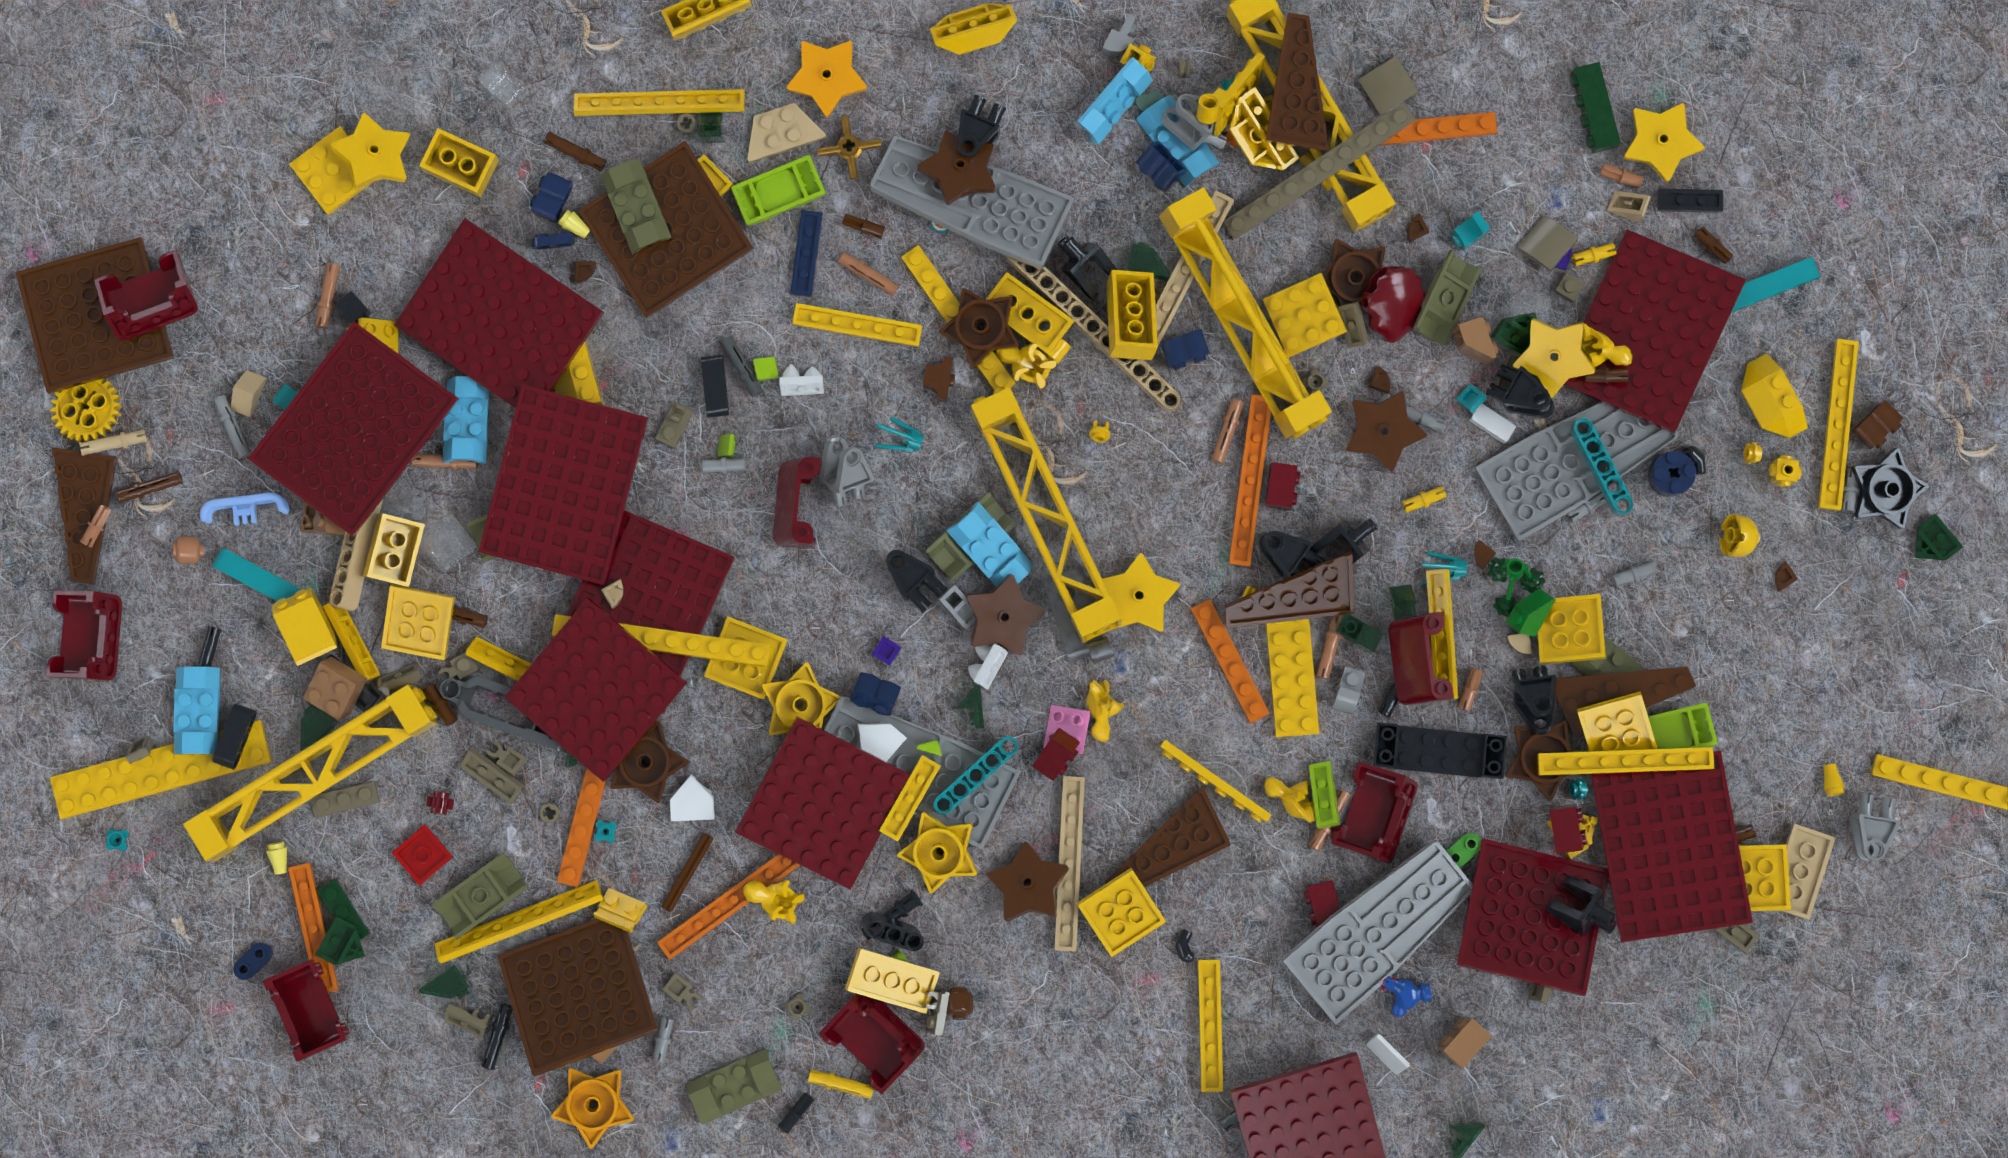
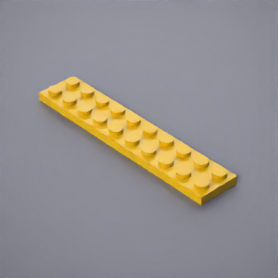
(159, 772)

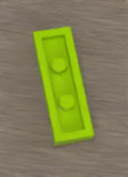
(1324, 795)

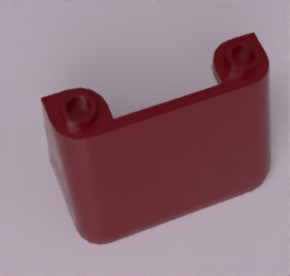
(148, 299)
(786, 528)
(88, 635)
(1413, 660)
(1376, 813)
(306, 1009)
(874, 1038)

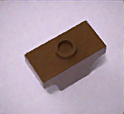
(940, 378)

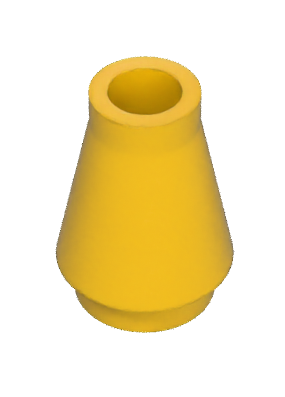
(1832, 781)

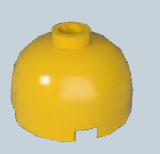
(1739, 536)

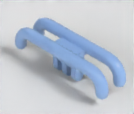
(243, 506)

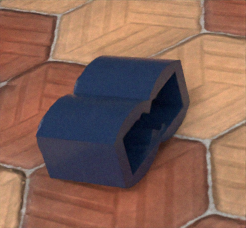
(1161, 166)
(551, 197)
(1185, 349)
(875, 694)

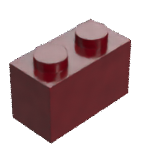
(1281, 486)
(1056, 754)
(1322, 900)

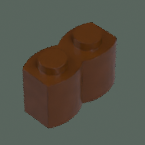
(1877, 425)

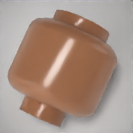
(187, 550)

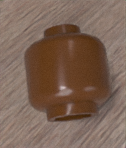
(960, 1003)

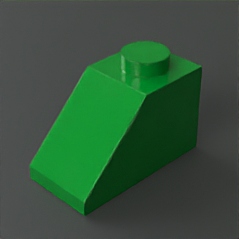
(1530, 613)

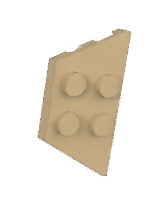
(781, 131)

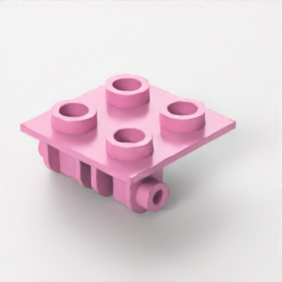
(1070, 720)

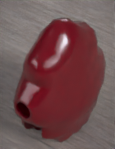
(1393, 301)

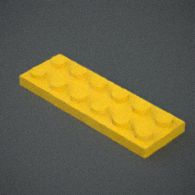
(1292, 678)

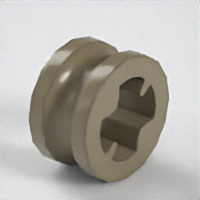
(1184, 68)
(680, 121)
(546, 818)

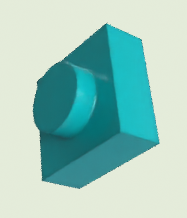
(1471, 398)

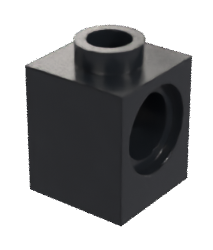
(352, 308)

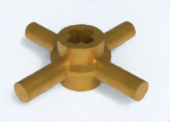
(841, 147)

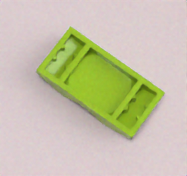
(778, 190)
(1684, 728)

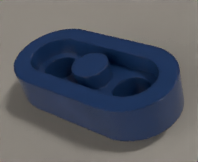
(562, 239)
(252, 961)

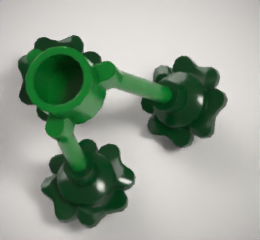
(1513, 569)

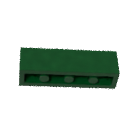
(1595, 108)

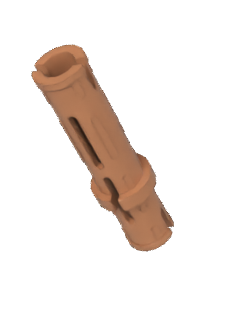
(866, 272)
(326, 305)
(1235, 407)
(433, 460)
(1330, 648)
(1321, 834)

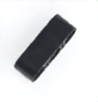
(714, 386)
(234, 736)
(886, 924)

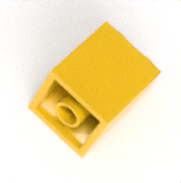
(304, 626)

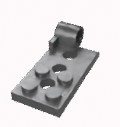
(1098, 647)

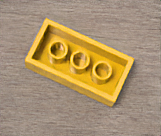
(1131, 315)

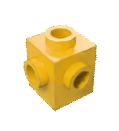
(1141, 54)
(1778, 474)

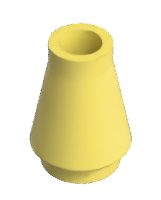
(573, 223)
(278, 857)

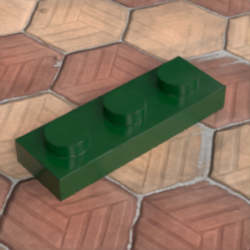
(340, 905)

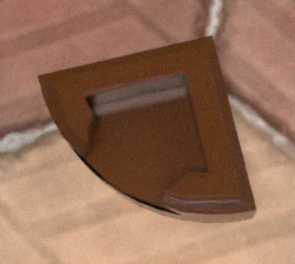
(1417, 228)
(583, 270)
(1380, 381)
(1482, 554)
(1784, 576)

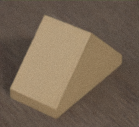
(1629, 205)
(247, 393)

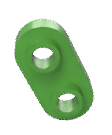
(1462, 850)

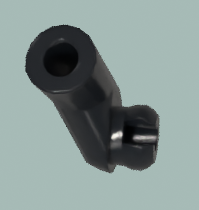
(1698, 458)
(1183, 948)

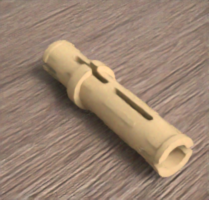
(113, 442)

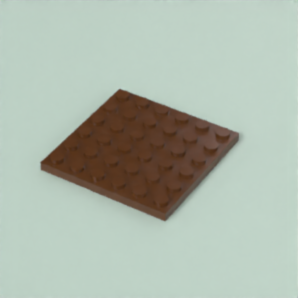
(701, 229)
(68, 320)
(576, 994)

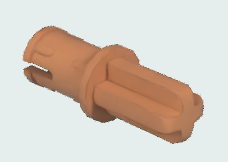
(1621, 176)
(95, 526)
(1470, 689)

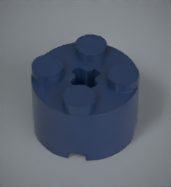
(1683, 471)

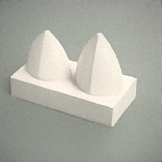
(793, 384)
(993, 658)

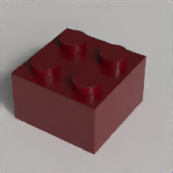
(1567, 828)

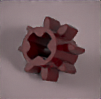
(440, 802)

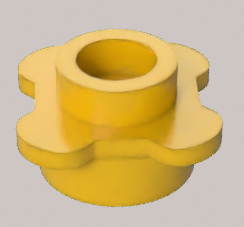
(1752, 453)

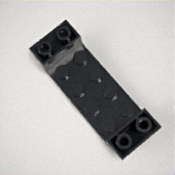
(1440, 751)

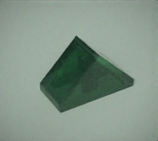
(711, 127)

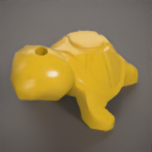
(1600, 348)
(1028, 364)
(1101, 708)
(1293, 798)
(776, 899)

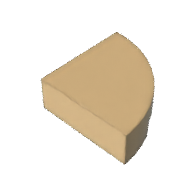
(614, 593)
(1520, 643)

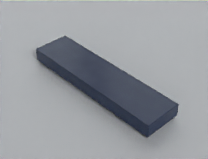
(806, 253)

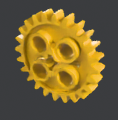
(102, 415)

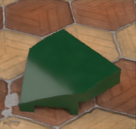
(1514, 332)
(1935, 540)
(340, 943)

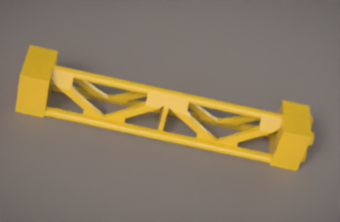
(211, 834)

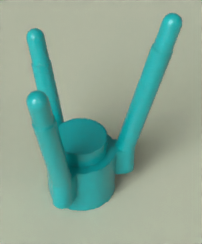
(913, 438)
(1456, 567)

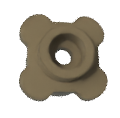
(1315, 376)
(791, 1006)

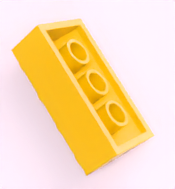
(696, 15)
(580, 379)

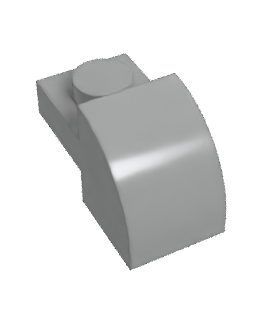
(1118, 42)
(957, 605)
(1348, 690)

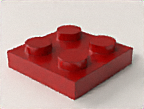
(422, 854)

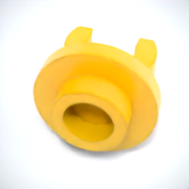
(1098, 433)

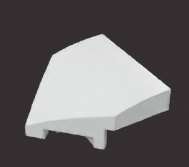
(880, 739)
(692, 802)

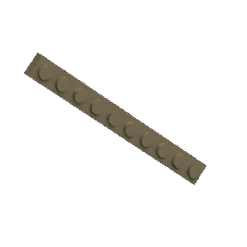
(1320, 170)

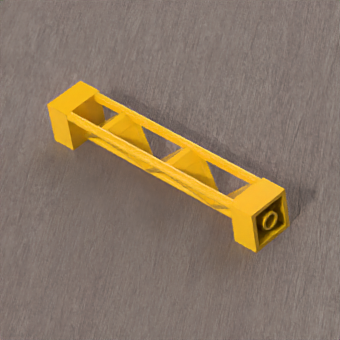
(1366, 207)
(1232, 301)
(1002, 410)

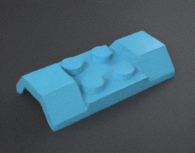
(1114, 100)
(1194, 161)
(467, 422)
(990, 546)
(196, 710)

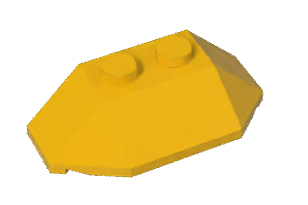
(974, 27)
(1249, 130)
(1772, 398)

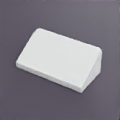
(1492, 423)
(1387, 1054)

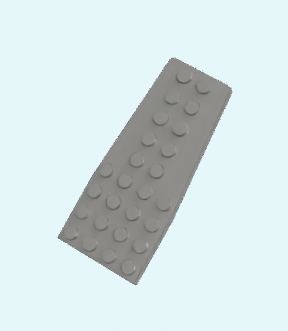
(1014, 220)
(1548, 475)
(980, 807)
(1377, 931)

